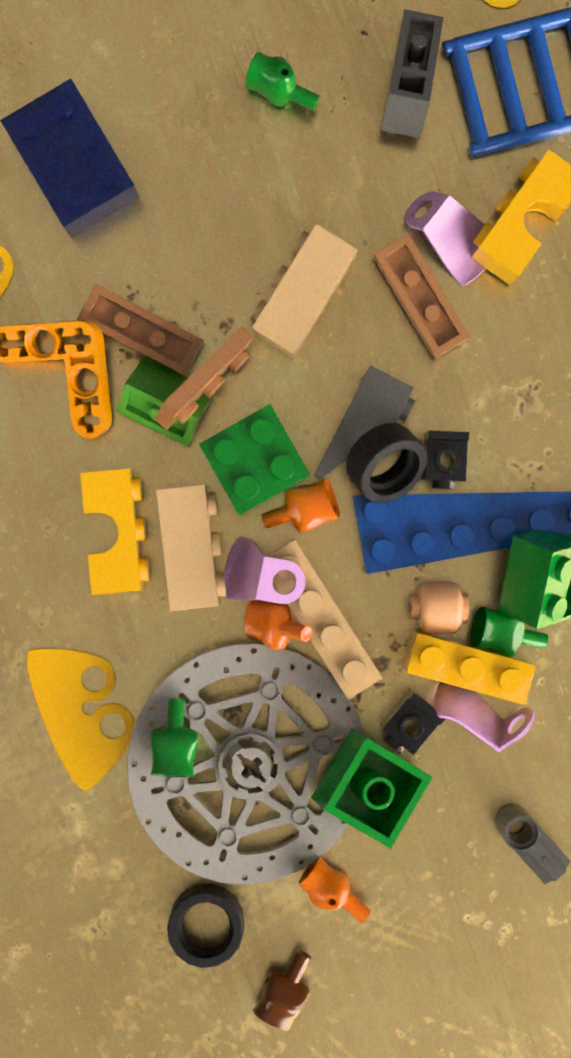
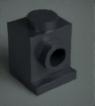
(445, 442)
(408, 708)

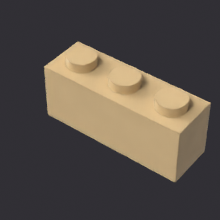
(302, 290)
(190, 547)

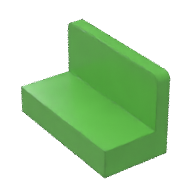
(145, 393)

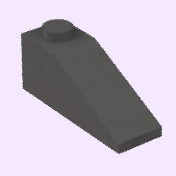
(412, 74)
(376, 402)

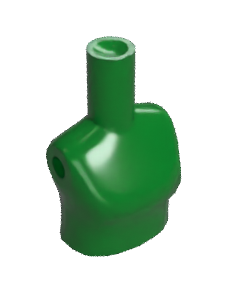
(276, 82)
(503, 633)
(173, 744)

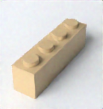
(330, 629)

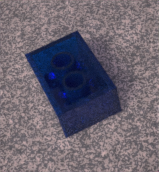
(70, 158)

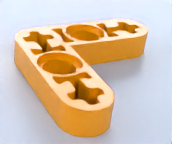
(75, 358)

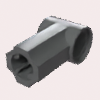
(532, 844)

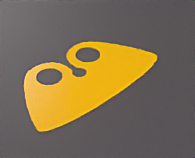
(60, 698)

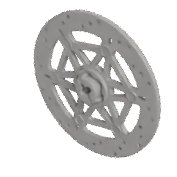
(154, 804)

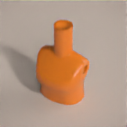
(305, 507)
(273, 624)
(331, 890)

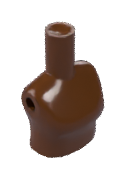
(284, 994)

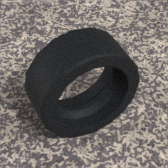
(376, 445)
(195, 954)

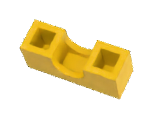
(507, 245)
(123, 565)
(468, 667)

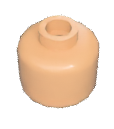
(439, 607)

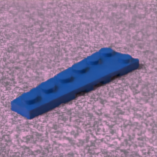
(452, 525)

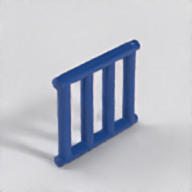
(495, 39)

